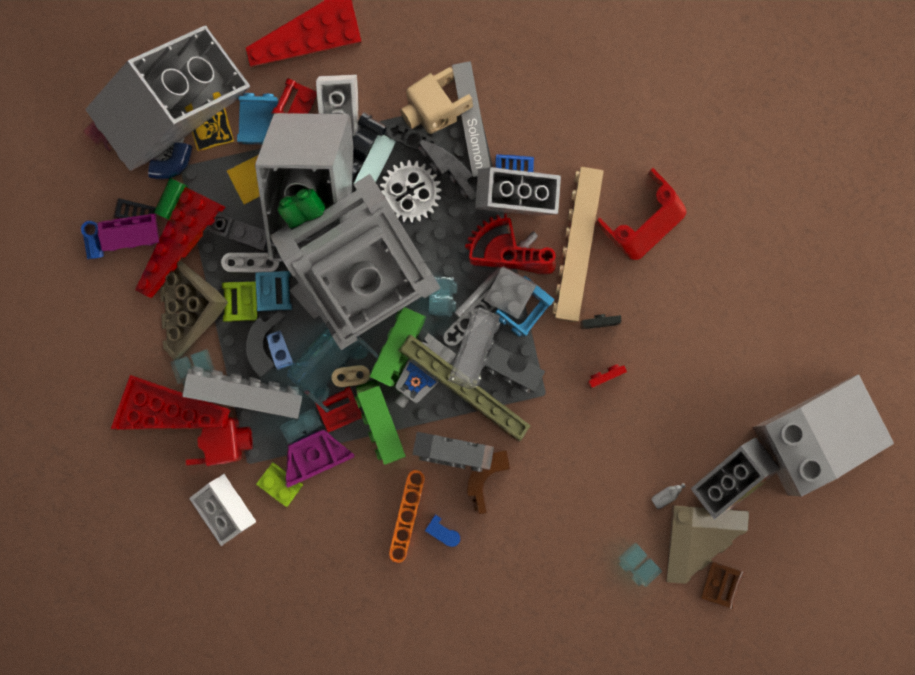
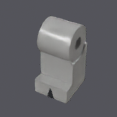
(440, 349)

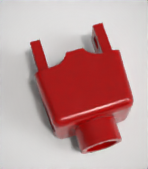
(223, 444)

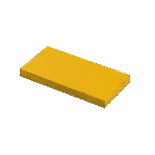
(245, 180)

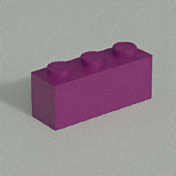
(128, 232)

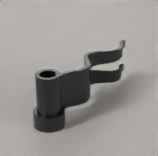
(365, 138)

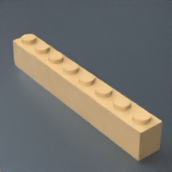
(579, 244)

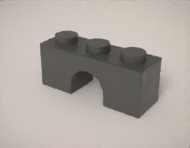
(527, 379)

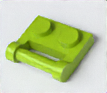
(245, 301)

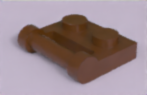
(716, 583)

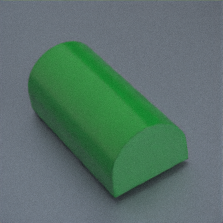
(169, 198)

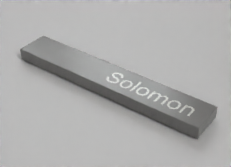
(471, 118)

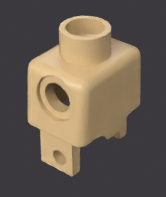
(430, 104)

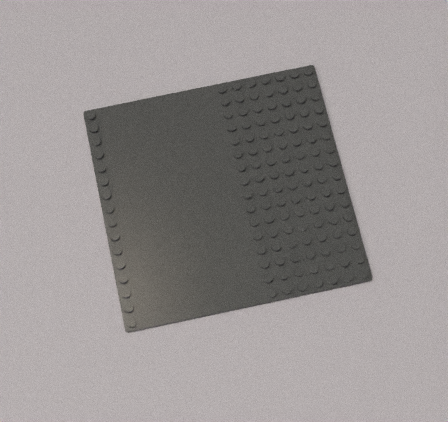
(442, 247)

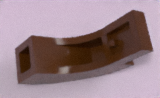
(477, 479)

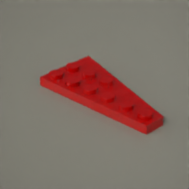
(178, 238)
(158, 407)

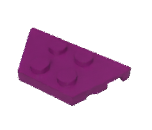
(313, 455)

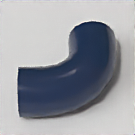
(172, 166)

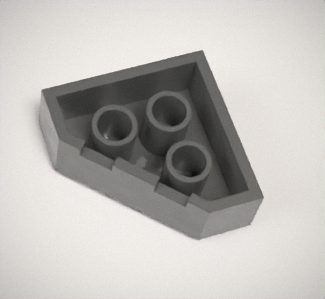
(452, 452)

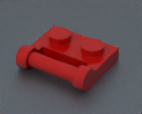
(302, 102)
(342, 415)

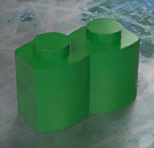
(301, 208)

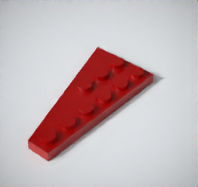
(319, 29)

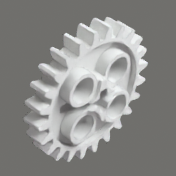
(400, 177)

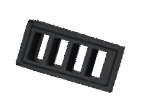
(135, 205)

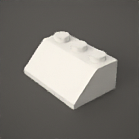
(222, 509)

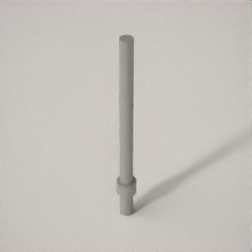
(490, 280)

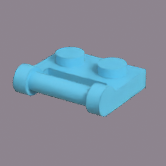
(267, 291)

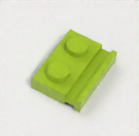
(274, 484)

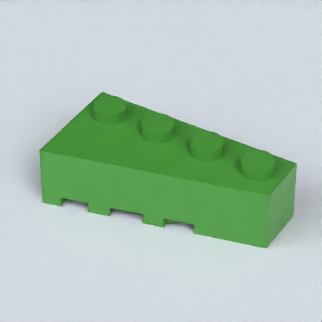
(391, 361)
(380, 422)

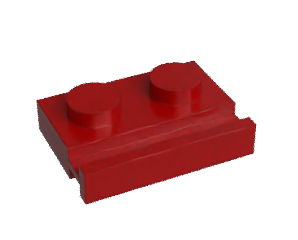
(598, 378)

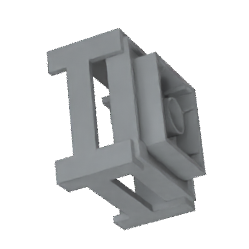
(359, 267)

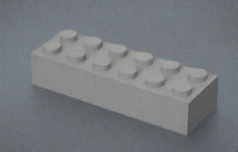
(242, 393)

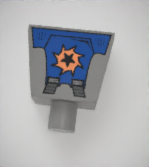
(413, 384)

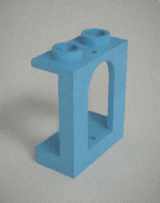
(523, 329)

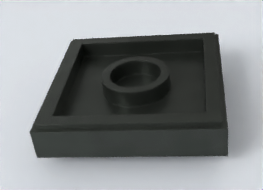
(600, 321)

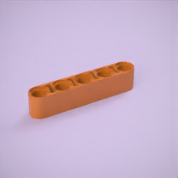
(401, 524)

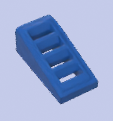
(499, 158)

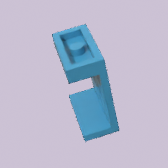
(255, 117)

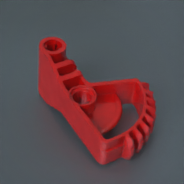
(526, 259)

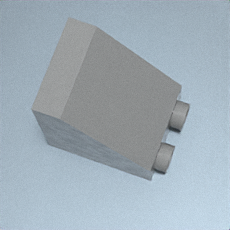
(147, 98)
(301, 155)
(824, 436)

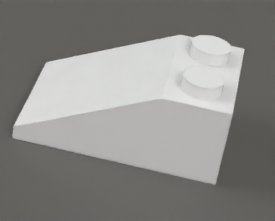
(339, 96)

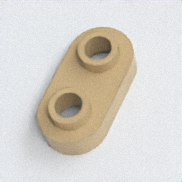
(350, 376)

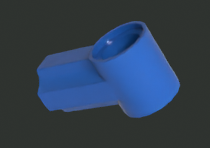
(92, 242)

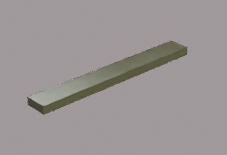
(476, 397)

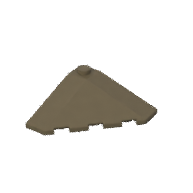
(189, 308)
(699, 538)

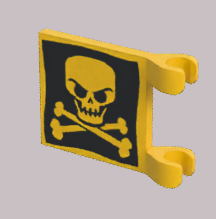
(214, 131)

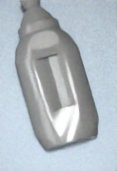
(667, 495)

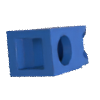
(448, 537)

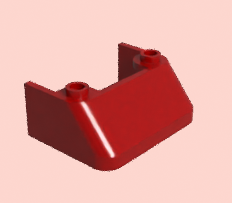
(639, 242)

